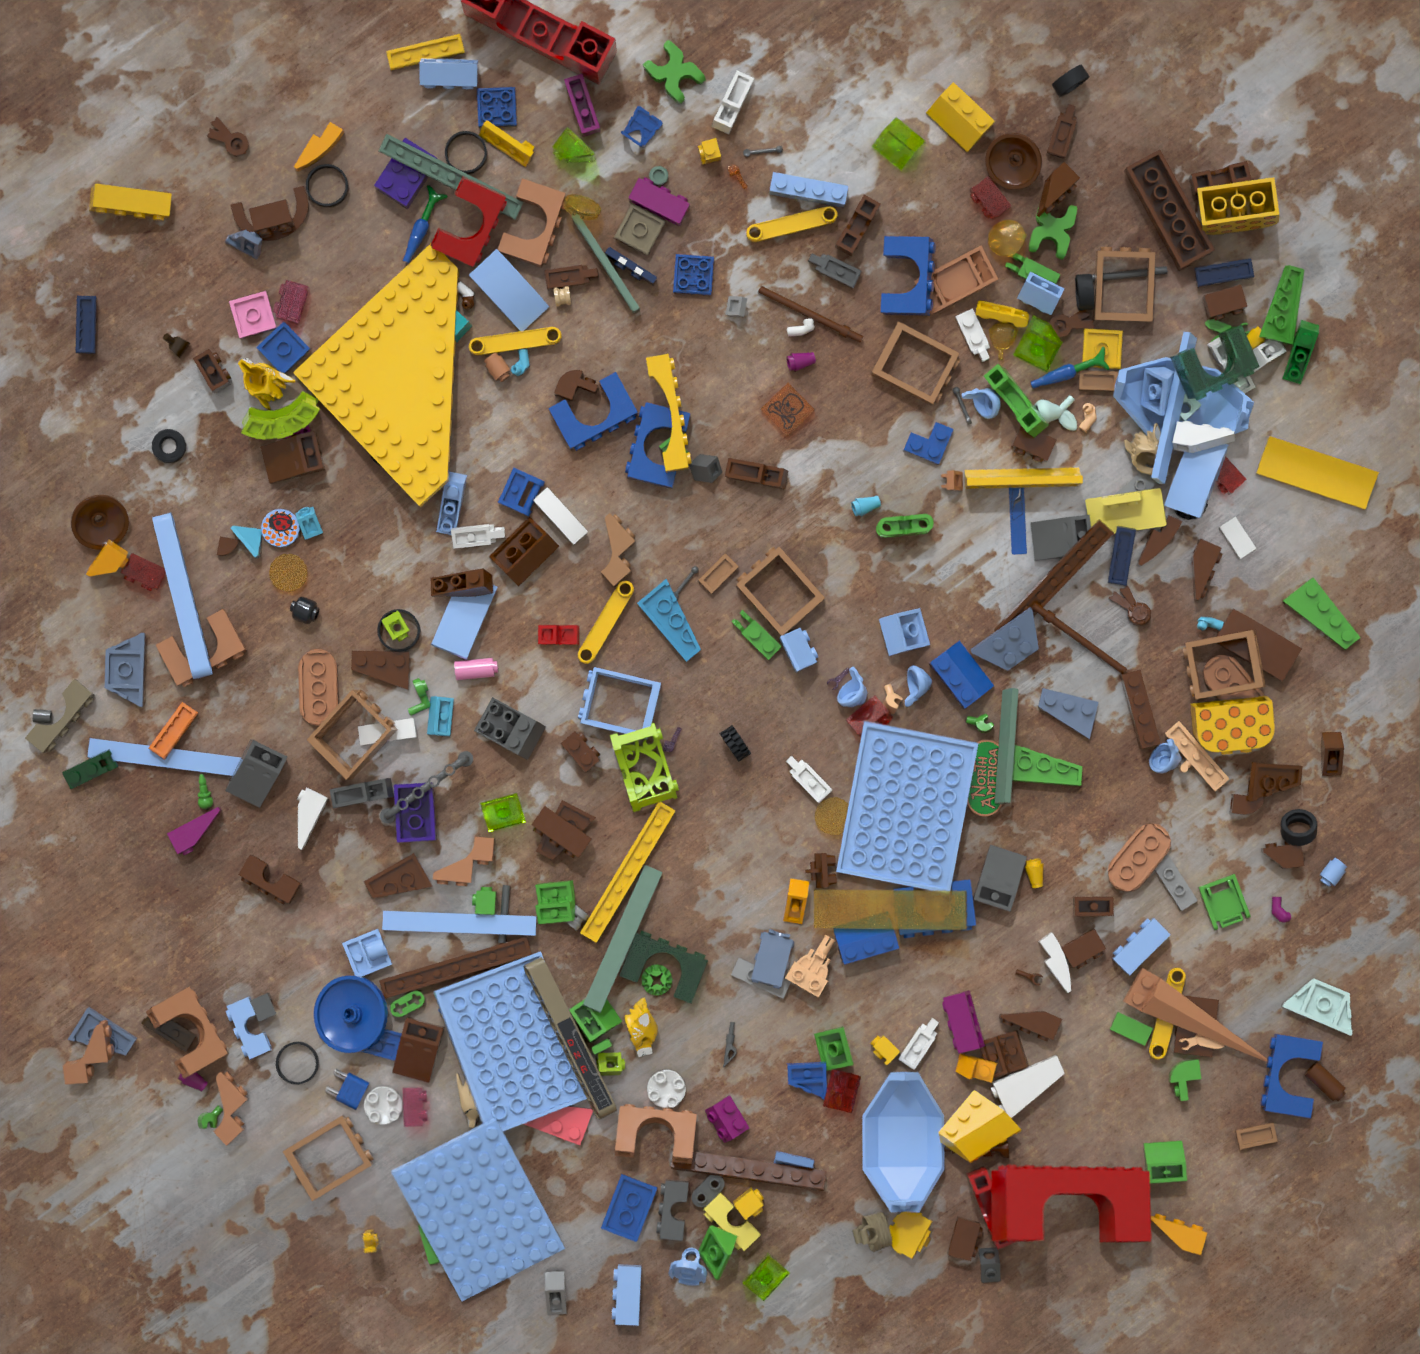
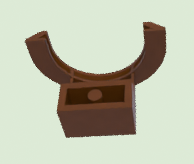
(274, 219)

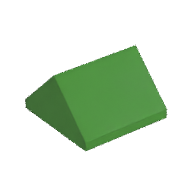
(834, 1048)
(717, 1249)

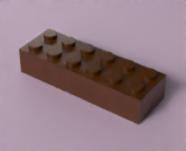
(1169, 210)

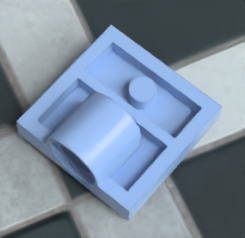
(367, 953)

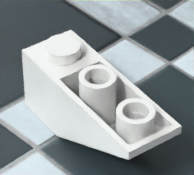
(1196, 438)

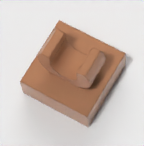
(954, 480)

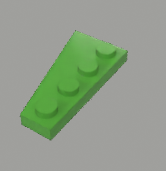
(1283, 311)
(1317, 608)
(1041, 768)

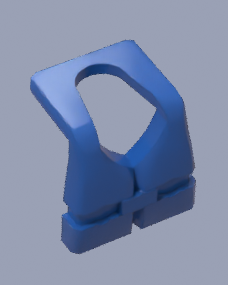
(645, 123)

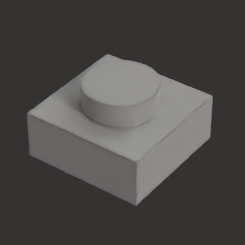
(736, 306)

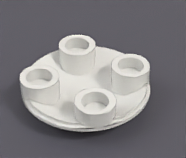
(666, 1088)
(383, 1105)

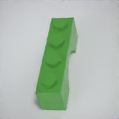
(1013, 395)

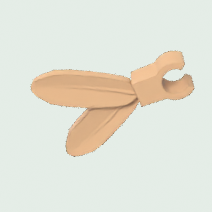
(1203, 1041)

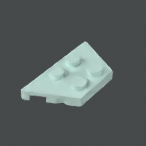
(1323, 1004)

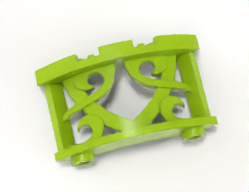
(282, 421)
(635, 791)

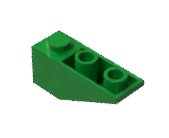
(1301, 351)

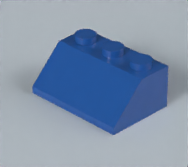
(961, 674)
(864, 943)

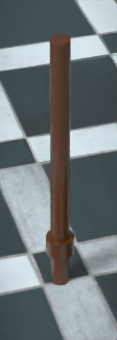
(843, 330)
(1049, 617)

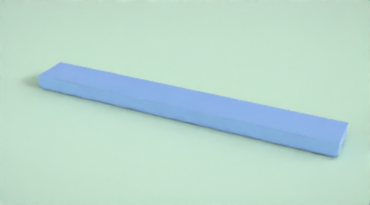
(1171, 417)
(176, 759)
(459, 923)

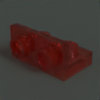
(990, 198)
(1229, 478)
(143, 571)
(871, 711)
(842, 1091)

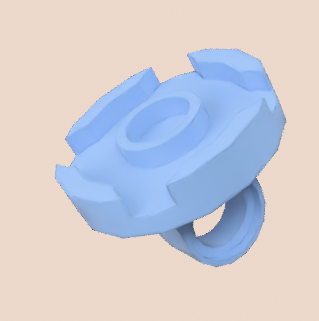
(688, 1271)

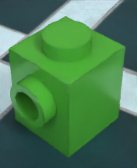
(484, 901)

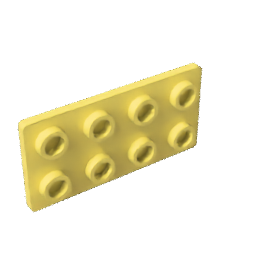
(1132, 510)

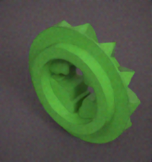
(666, 980)

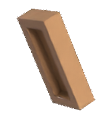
(1097, 380)
(718, 573)
(1256, 1135)

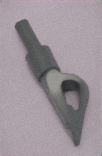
(729, 1045)

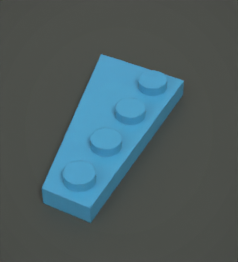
(668, 617)

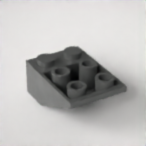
(1057, 536)
(510, 728)
(256, 773)
(999, 878)

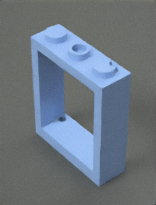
(589, 693)

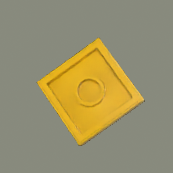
(1110, 339)

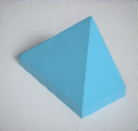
(250, 538)

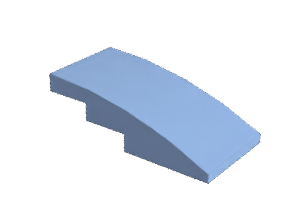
(509, 290)
(1196, 480)
(462, 623)

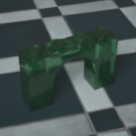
(1240, 362)
(691, 964)

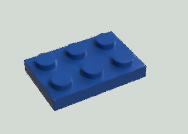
(629, 1207)

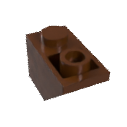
(1285, 856)

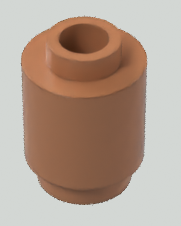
(497, 367)

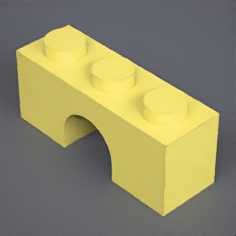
(718, 1210)

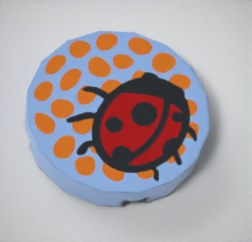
(280, 528)

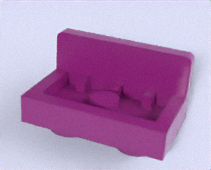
(726, 1119)

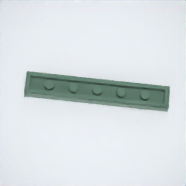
(605, 263)
(1006, 746)

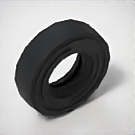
(157, 446)

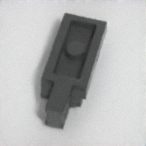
(836, 269)

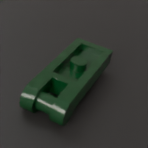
(89, 769)

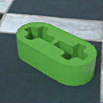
(410, 1007)

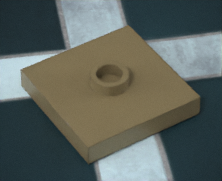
(639, 229)

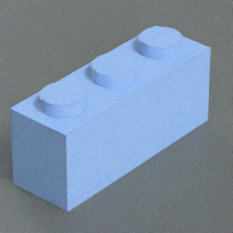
(448, 73)
(1140, 946)
(627, 1294)

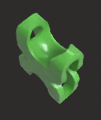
(674, 72)
(1053, 229)
(904, 525)

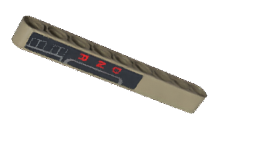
(570, 1038)

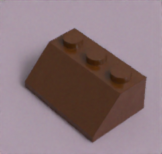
(524, 551)

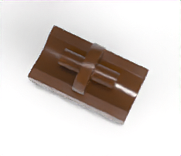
(819, 870)

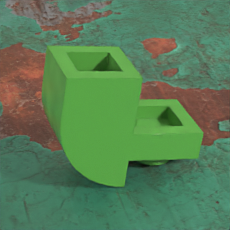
(1183, 1072)

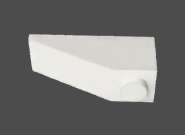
(309, 811)

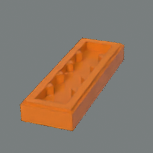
(173, 730)

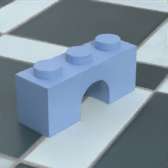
(252, 1044)

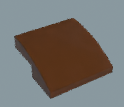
(1006, 1052)

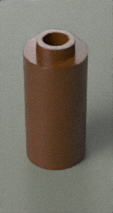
(1325, 1081)

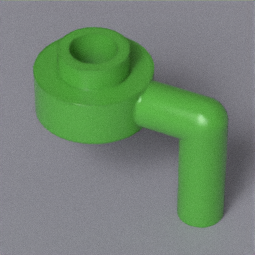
(421, 689)

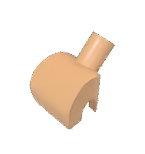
(892, 699)

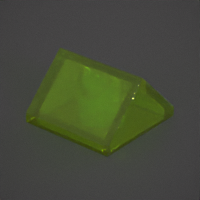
(898, 143)
(503, 812)
(765, 1276)

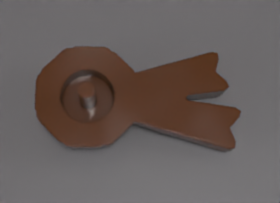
(235, 143)
(1064, 324)
(1138, 613)

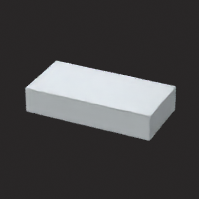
(1237, 538)

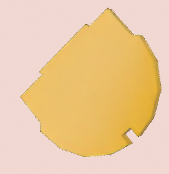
(910, 1233)

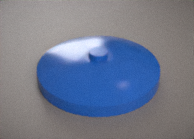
(350, 1014)

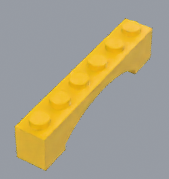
(660, 369)

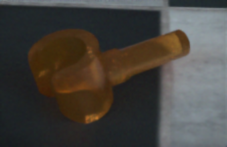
(734, 170)

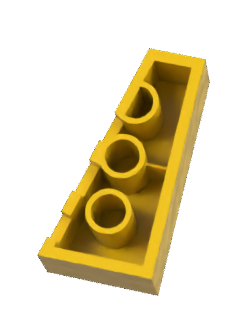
(130, 201)

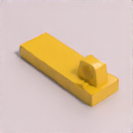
(518, 151)

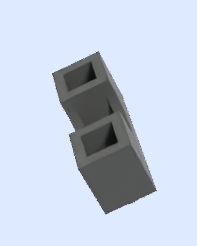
(673, 1192)

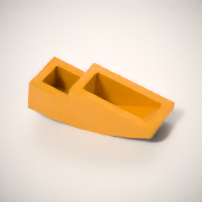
(319, 147)

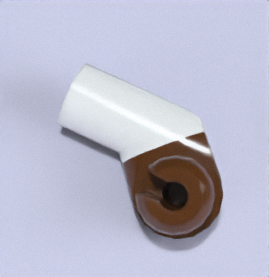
(467, 296)

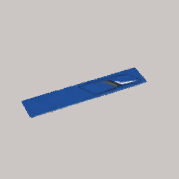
(1017, 521)

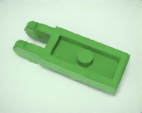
(1034, 267)
(758, 636)

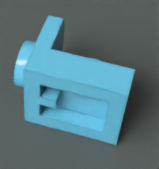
(308, 522)

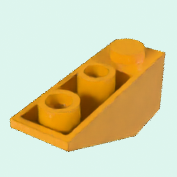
(1186, 1237)

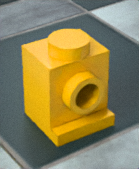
(709, 151)
(884, 1048)

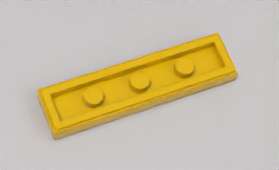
(432, 49)

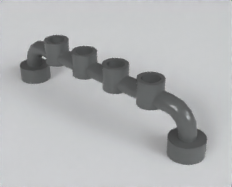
(464, 759)

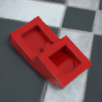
(558, 634)

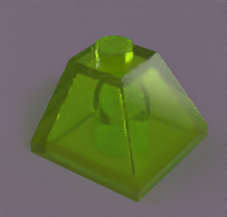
(572, 148)
(1038, 344)

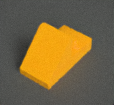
(976, 1067)

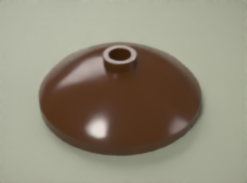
(1008, 171)
(96, 532)

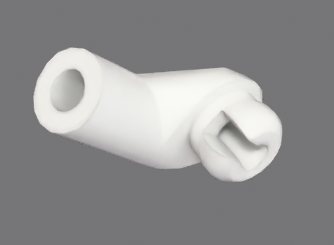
(801, 330)

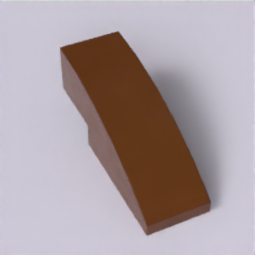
(756, 473)
(1159, 540)

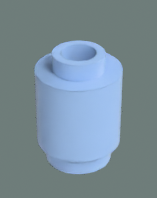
(1333, 872)

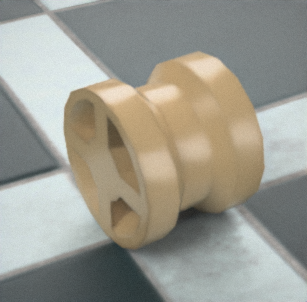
(562, 296)

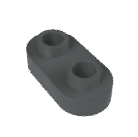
(707, 1190)

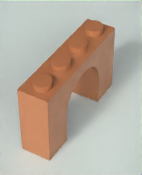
(535, 250)
(228, 647)
(186, 1006)
(680, 1124)

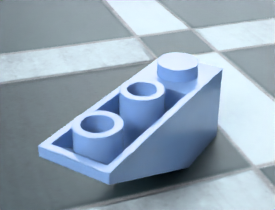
(451, 503)

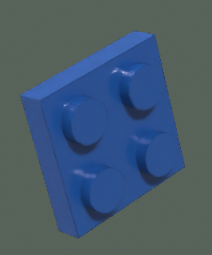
(283, 348)

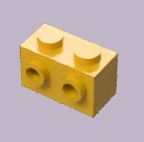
(749, 1203)

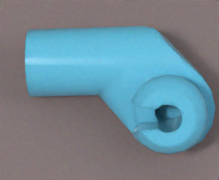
(523, 363)
(1211, 622)

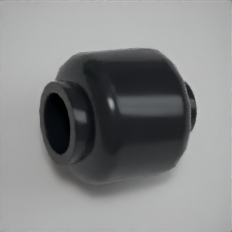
(304, 610)

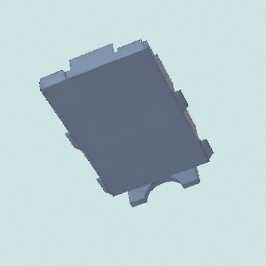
(772, 958)

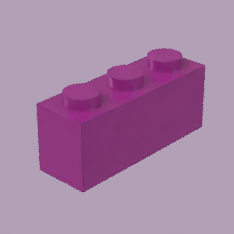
(582, 105)
(659, 201)
(963, 1021)

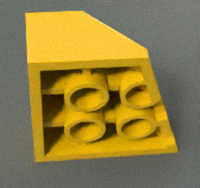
(977, 1128)

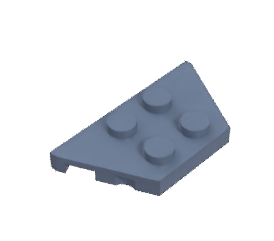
(1010, 643)
(126, 669)

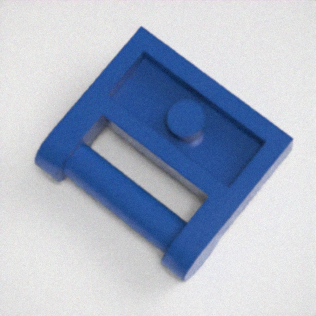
(515, 488)

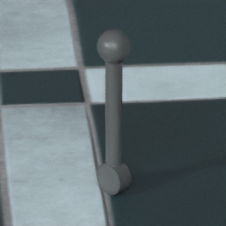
(747, 152)
(956, 390)
(694, 570)

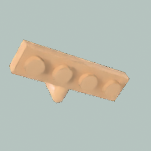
(1196, 757)

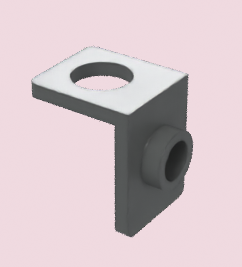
(989, 1267)

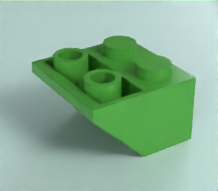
(594, 1023)
(1165, 1161)

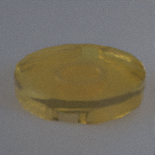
(582, 206)
(288, 572)
(831, 815)

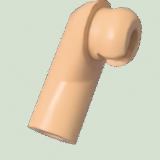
(1090, 417)

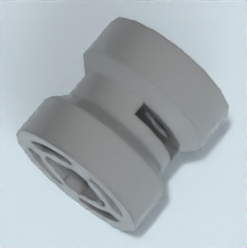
(581, 916)

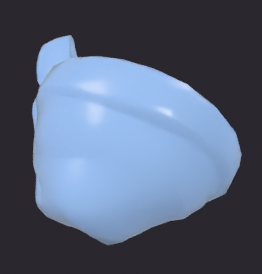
(985, 401)
(918, 684)
(853, 692)
(1165, 757)

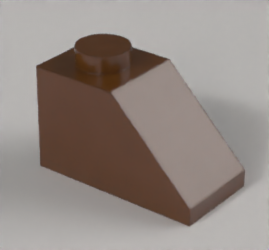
(1332, 753)

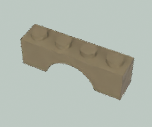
(76, 698)

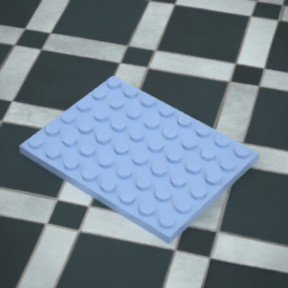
(907, 807)
(507, 1046)
(478, 1209)

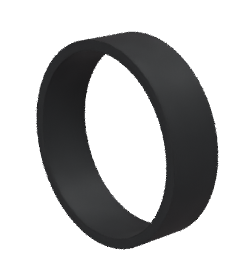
(472, 134)
(321, 167)
(418, 630)
(287, 1080)

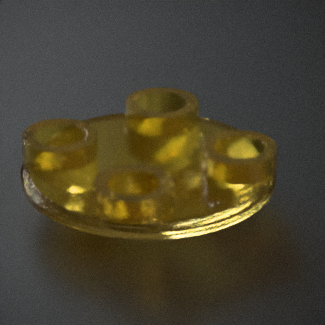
(1006, 238)

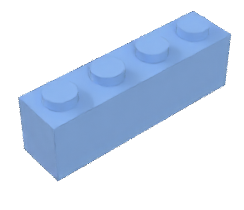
(808, 189)

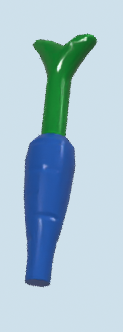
(421, 225)
(1069, 371)

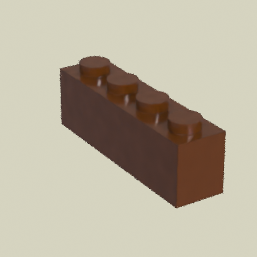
(1140, 709)

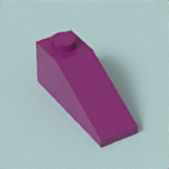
(190, 834)

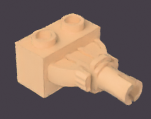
(810, 971)

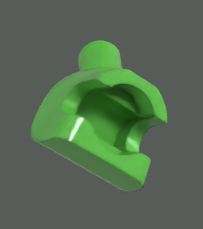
(979, 722)
(211, 1117)

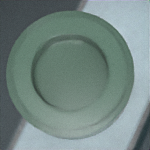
(658, 175)

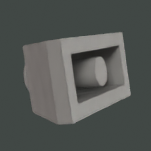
(555, 1293)

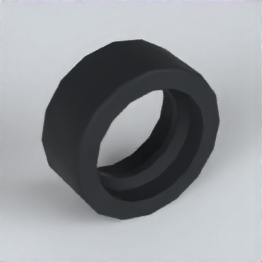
(1070, 80)
(1084, 292)
(1302, 816)

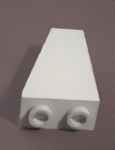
(1026, 1084)

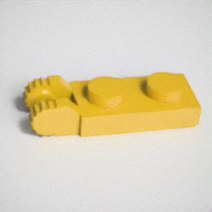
(1002, 313)
(370, 1241)

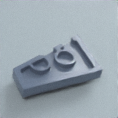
(1070, 709)
(84, 1029)

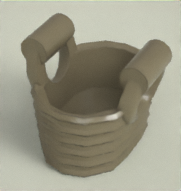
(879, 1232)

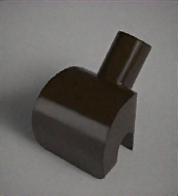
(176, 344)

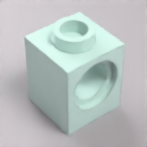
(1193, 405)

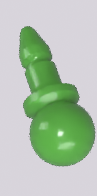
(205, 800)

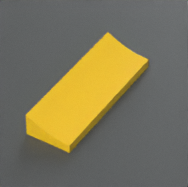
(1316, 472)
(1023, 478)

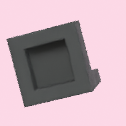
(705, 468)
(263, 1007)

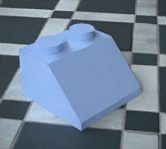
(1156, 389)
(904, 631)
(798, 649)

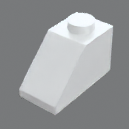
(1268, 352)

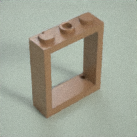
(1124, 252)
(944, 379)
(757, 567)
(1255, 660)
(330, 755)
(357, 1142)

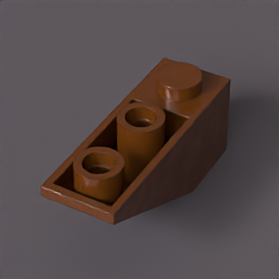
(1055, 187)
(1202, 562)
(463, 584)
(1037, 1021)

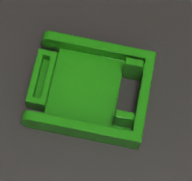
(1226, 904)

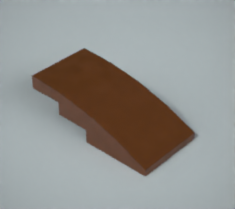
(1275, 651)

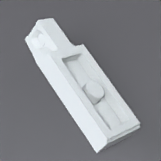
(973, 334)
(476, 535)
(809, 779)
(919, 1044)

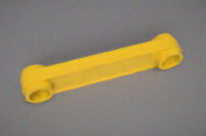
(791, 224)
(515, 341)
(605, 622)
(1163, 1029)

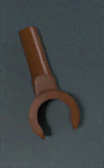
(1029, 976)

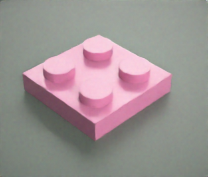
(252, 314)

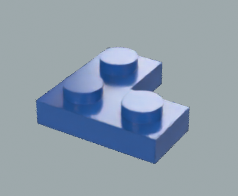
(932, 448)

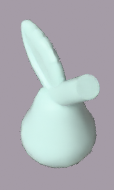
(1053, 412)

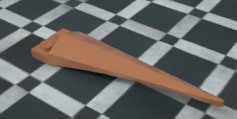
(1164, 1002)

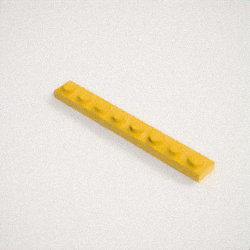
(627, 871)

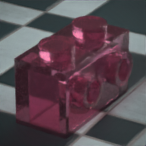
(414, 1106)

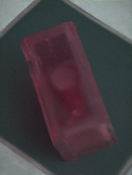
(291, 301)

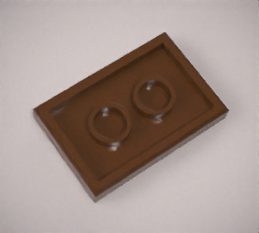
(1208, 1005)

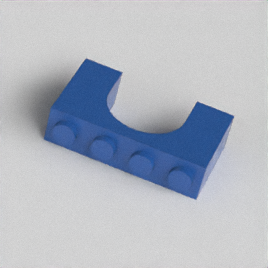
(918, 299)
(578, 434)
(640, 467)
(962, 885)
(1283, 1049)

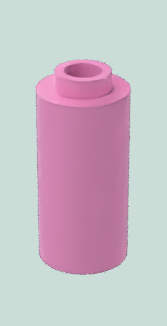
(475, 668)

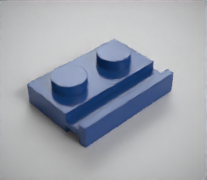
(386, 1045)

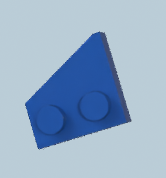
(809, 1077)

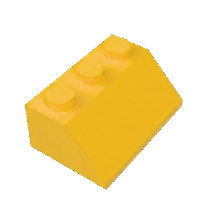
(960, 117)

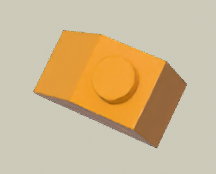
(108, 559)
(796, 901)

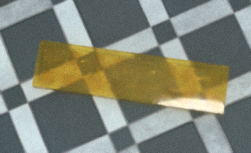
(890, 909)

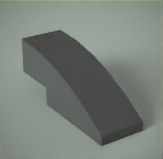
(361, 793)

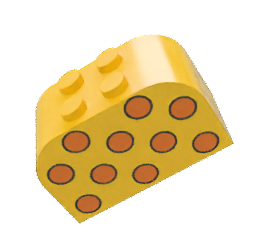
(1238, 206)
(1233, 724)

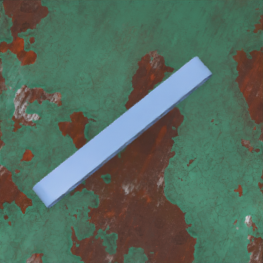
(182, 596)

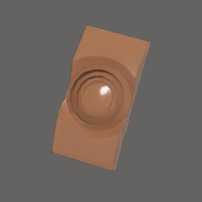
(961, 278)

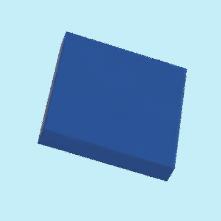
(497, 106)
(693, 274)

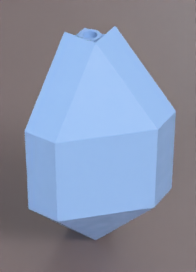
(1219, 409)
(903, 1142)

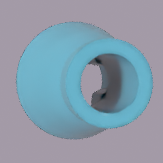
(864, 505)

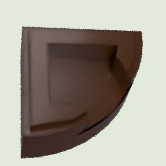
(226, 545)

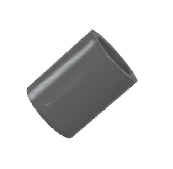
(42, 716)

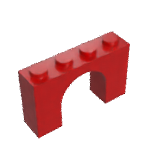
(469, 248)
(981, 1186)

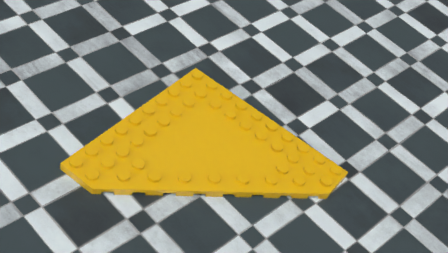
(394, 374)

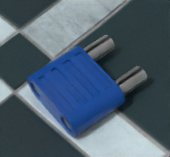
(351, 1090)

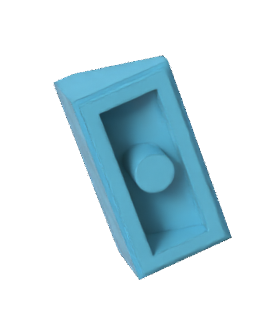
(440, 716)

